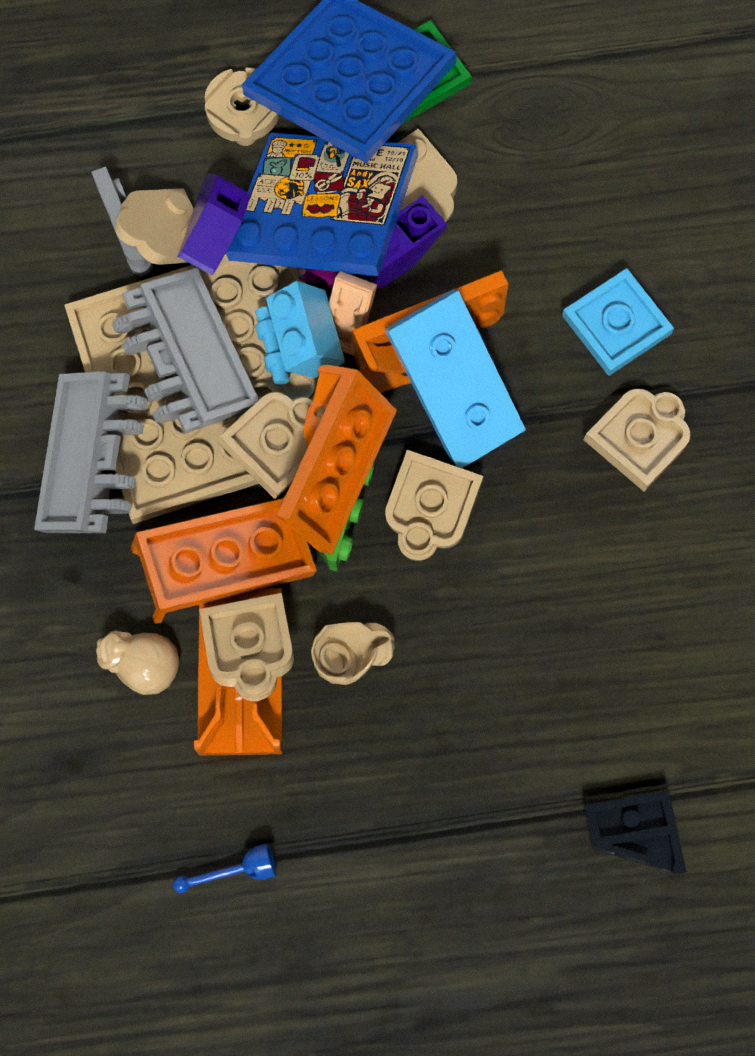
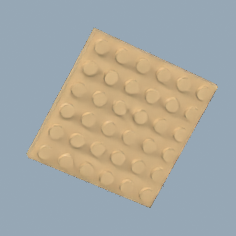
(167, 464)

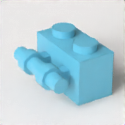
(298, 332)

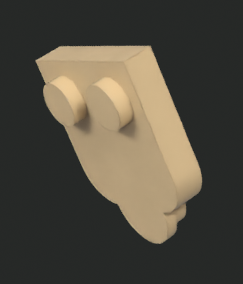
(430, 177)
(155, 223)
(641, 435)
(270, 440)
(430, 505)
(248, 644)

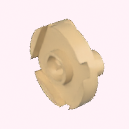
(227, 121)

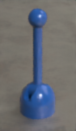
(257, 864)

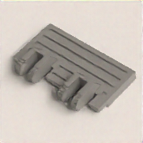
(188, 342)
(81, 450)

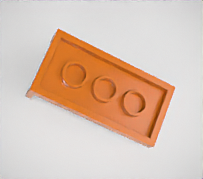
(375, 353)
(338, 455)
(220, 557)
(228, 721)

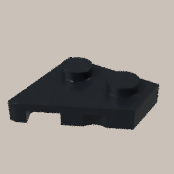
(637, 830)

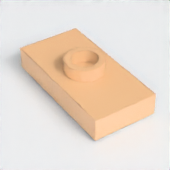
(350, 306)

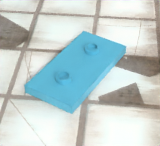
(455, 379)

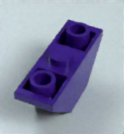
(213, 223)
(413, 235)

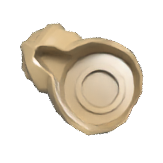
(349, 649)
(140, 661)

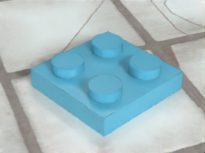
(617, 322)

